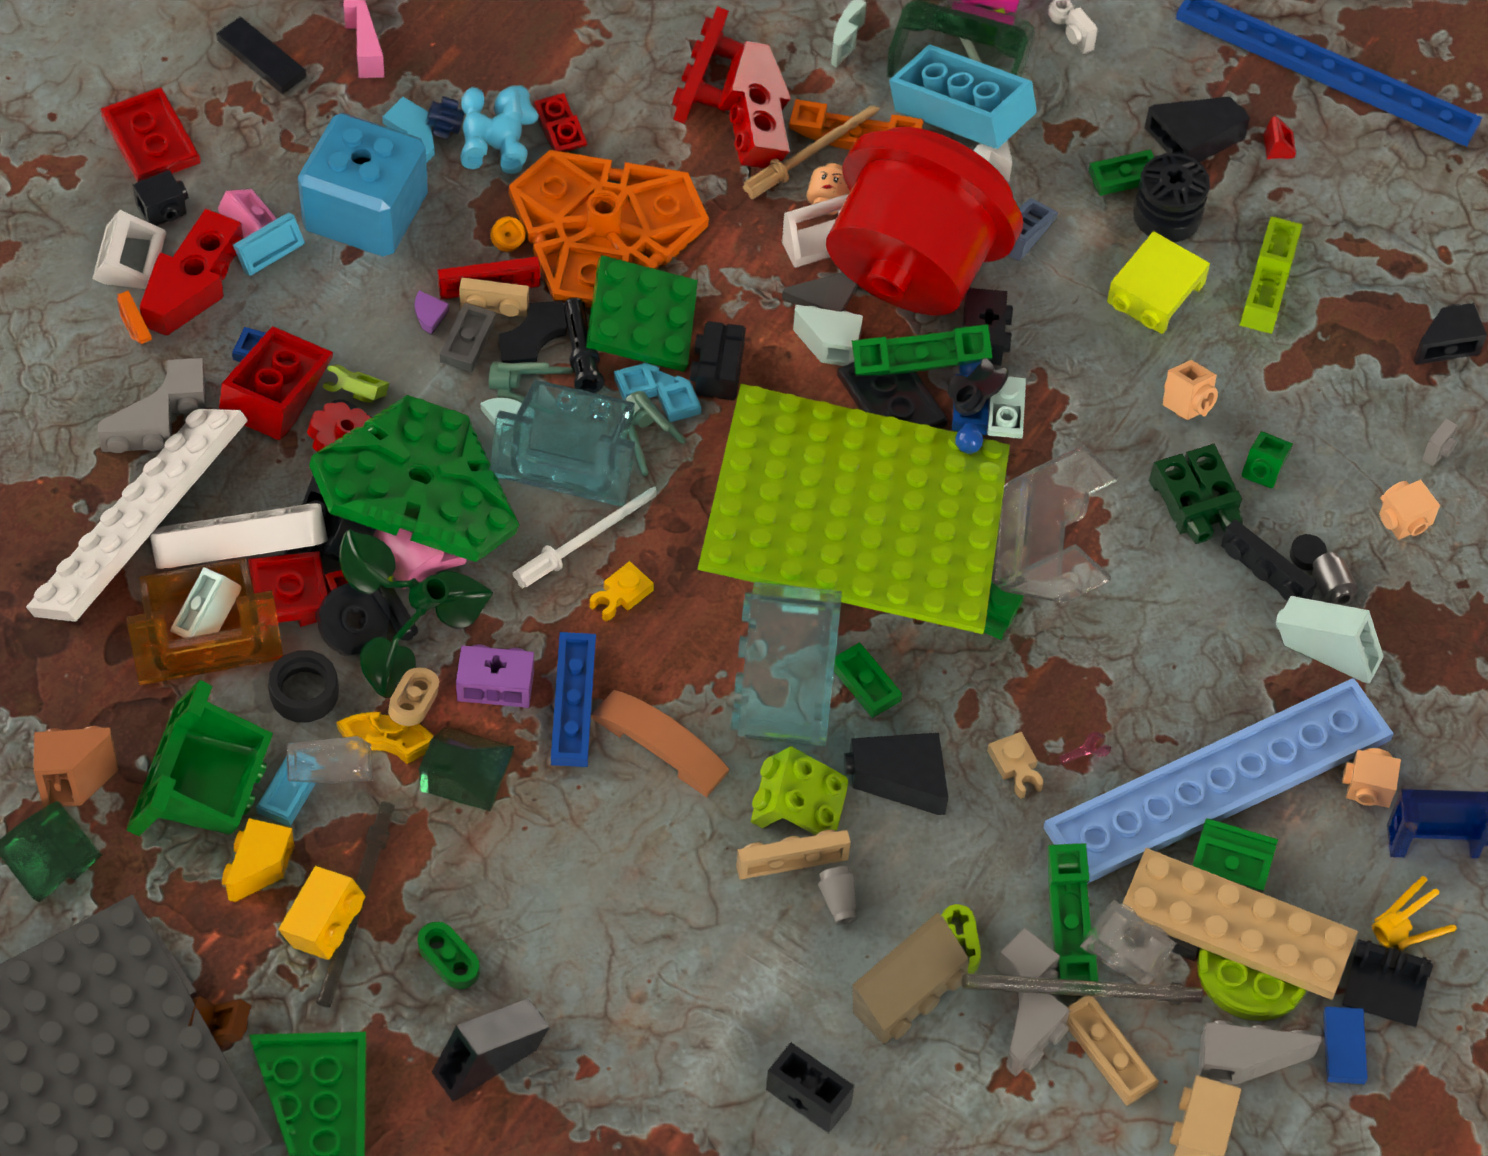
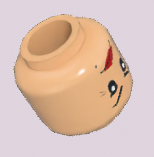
(827, 183)

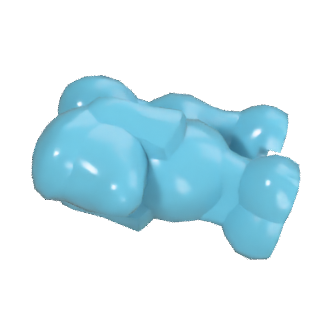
(500, 132)

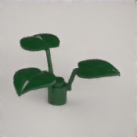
(456, 599)

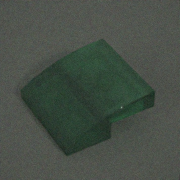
(47, 850)

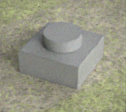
(1441, 443)

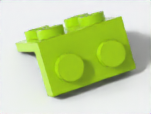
(800, 792)

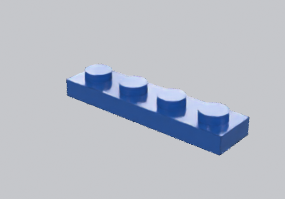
(573, 699)

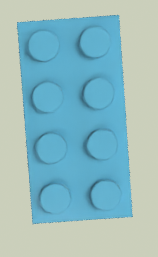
(963, 96)

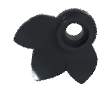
(973, 391)

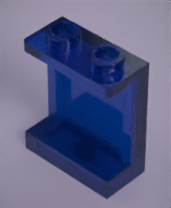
(1438, 816)

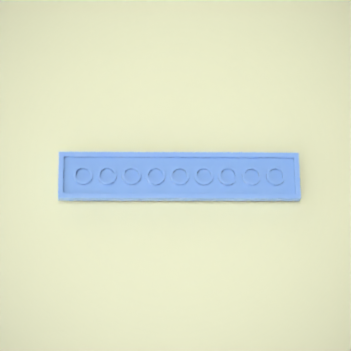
(1222, 778)

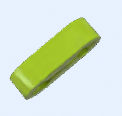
(969, 936)

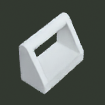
(123, 226)
(809, 243)

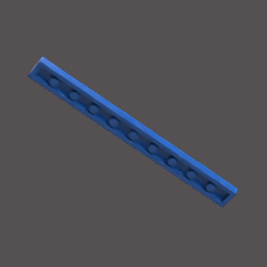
(1331, 69)

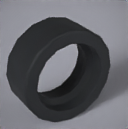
(299, 662)

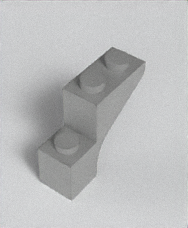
(149, 421)
(1040, 1015)

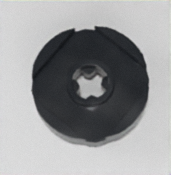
(333, 616)

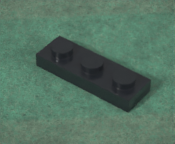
(1266, 562)

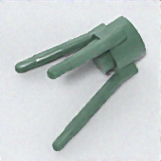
(507, 376)
(644, 415)

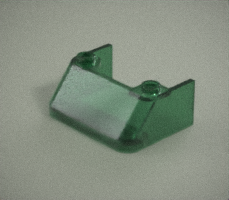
(1007, 33)

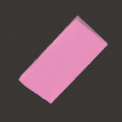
(246, 208)

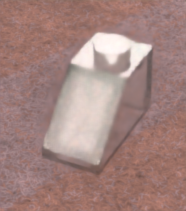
(330, 761)

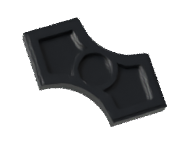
(542, 324)

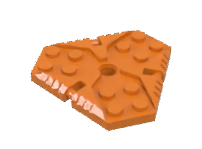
(579, 215)

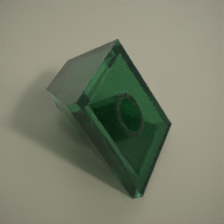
(464, 767)

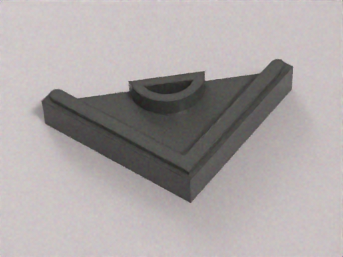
(825, 293)

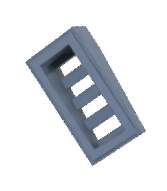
(1032, 227)

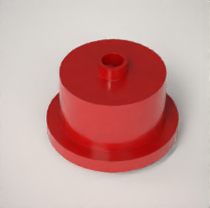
(920, 218)

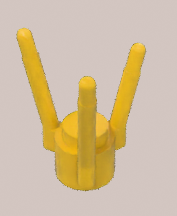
(1393, 925)

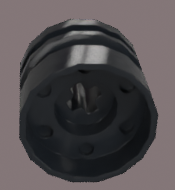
(1171, 196)

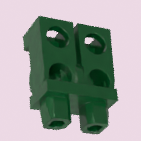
(1197, 492)

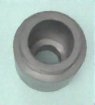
(1334, 579)

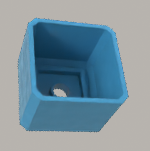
(363, 184)

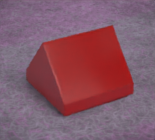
(1279, 140)

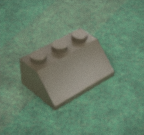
(909, 980)

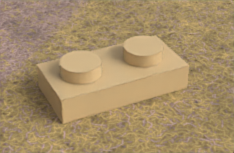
(495, 296)

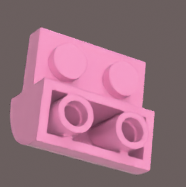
(415, 559)

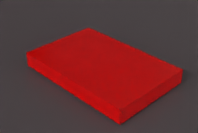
(150, 135)

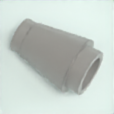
(839, 893)

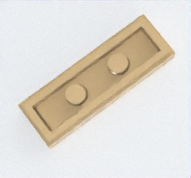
(1110, 1050)

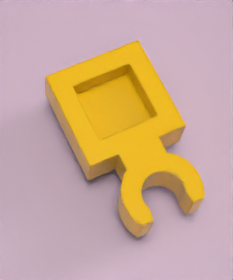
(622, 588)

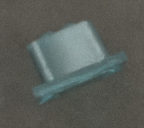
(567, 443)

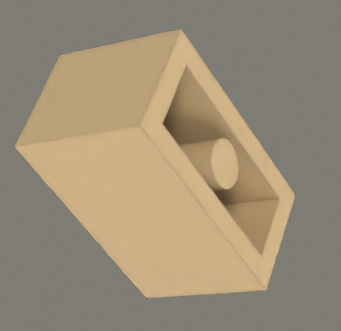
(1207, 1118)

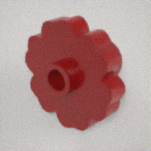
(333, 423)

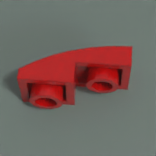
(559, 123)

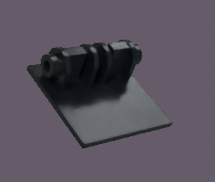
(1387, 982)

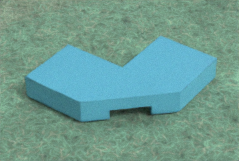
(411, 119)
(674, 393)

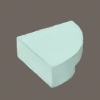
(492, 406)

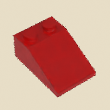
(275, 381)

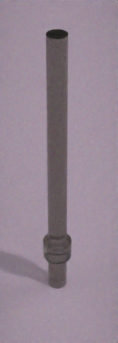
(376, 839)

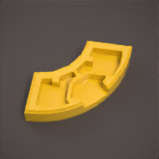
(387, 735)

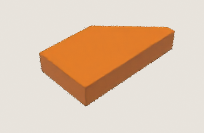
(132, 318)

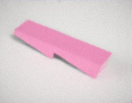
(369, 53)

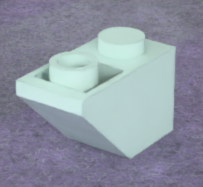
(828, 333)
(1007, 409)

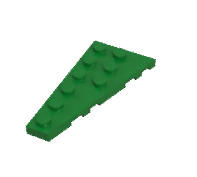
(316, 1089)

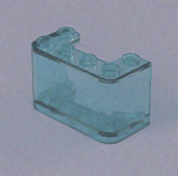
(787, 664)

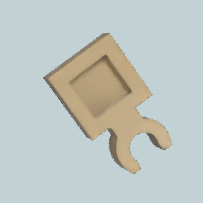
(1016, 760)

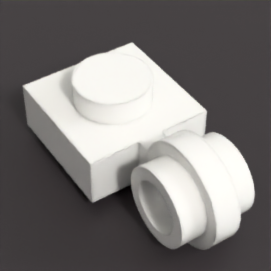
(1079, 28)

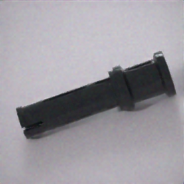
(582, 359)

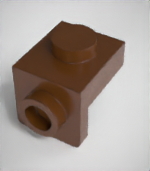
(225, 1020)

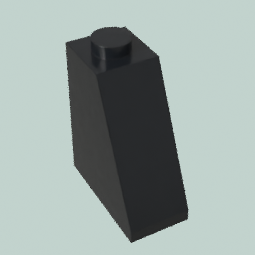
(1197, 126)
(900, 769)
(488, 1047)

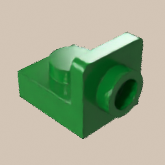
(1266, 459)

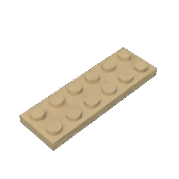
(1240, 923)

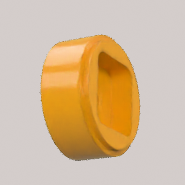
(507, 234)

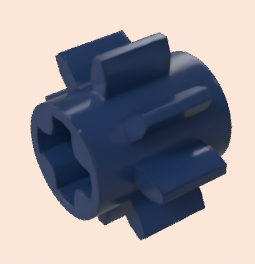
(445, 117)

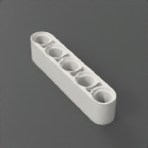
(238, 536)

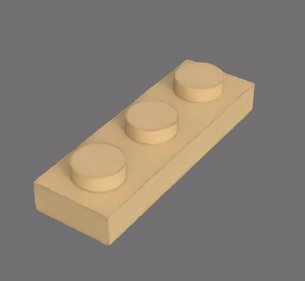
(793, 854)

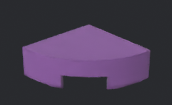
(430, 311)

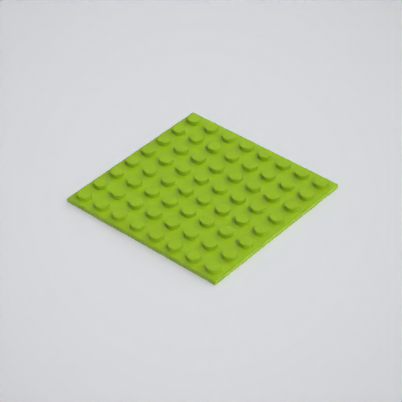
(857, 508)

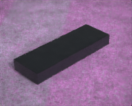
(261, 55)

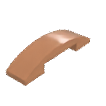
(663, 737)

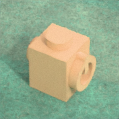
(1190, 390)
(1408, 509)
(1372, 777)

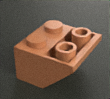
(73, 763)

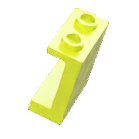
(1157, 282)

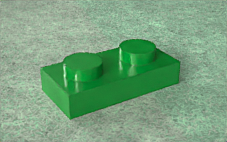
(1119, 172)
(866, 680)

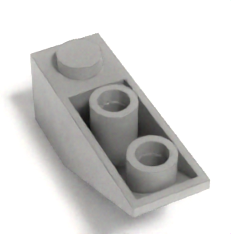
(1244, 1053)

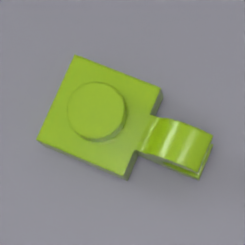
(361, 385)

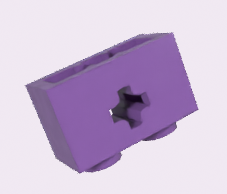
(495, 676)

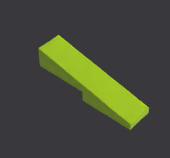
(1271, 275)

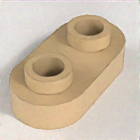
(413, 696)

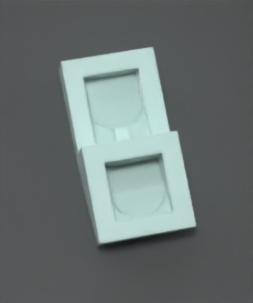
(846, 31)

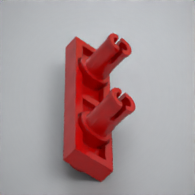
(695, 88)

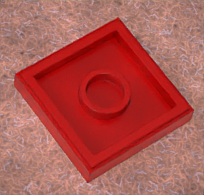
(295, 582)

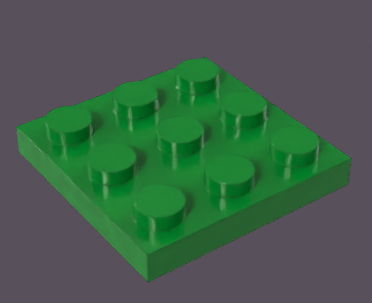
(642, 313)

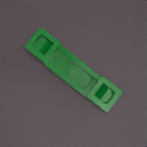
(922, 352)
(1070, 910)

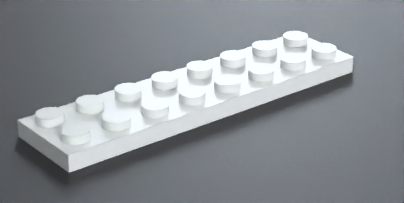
(136, 514)

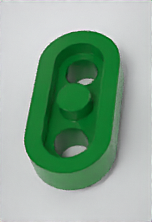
(450, 957)

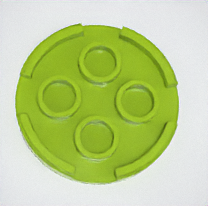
(1245, 990)

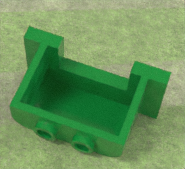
(202, 767)

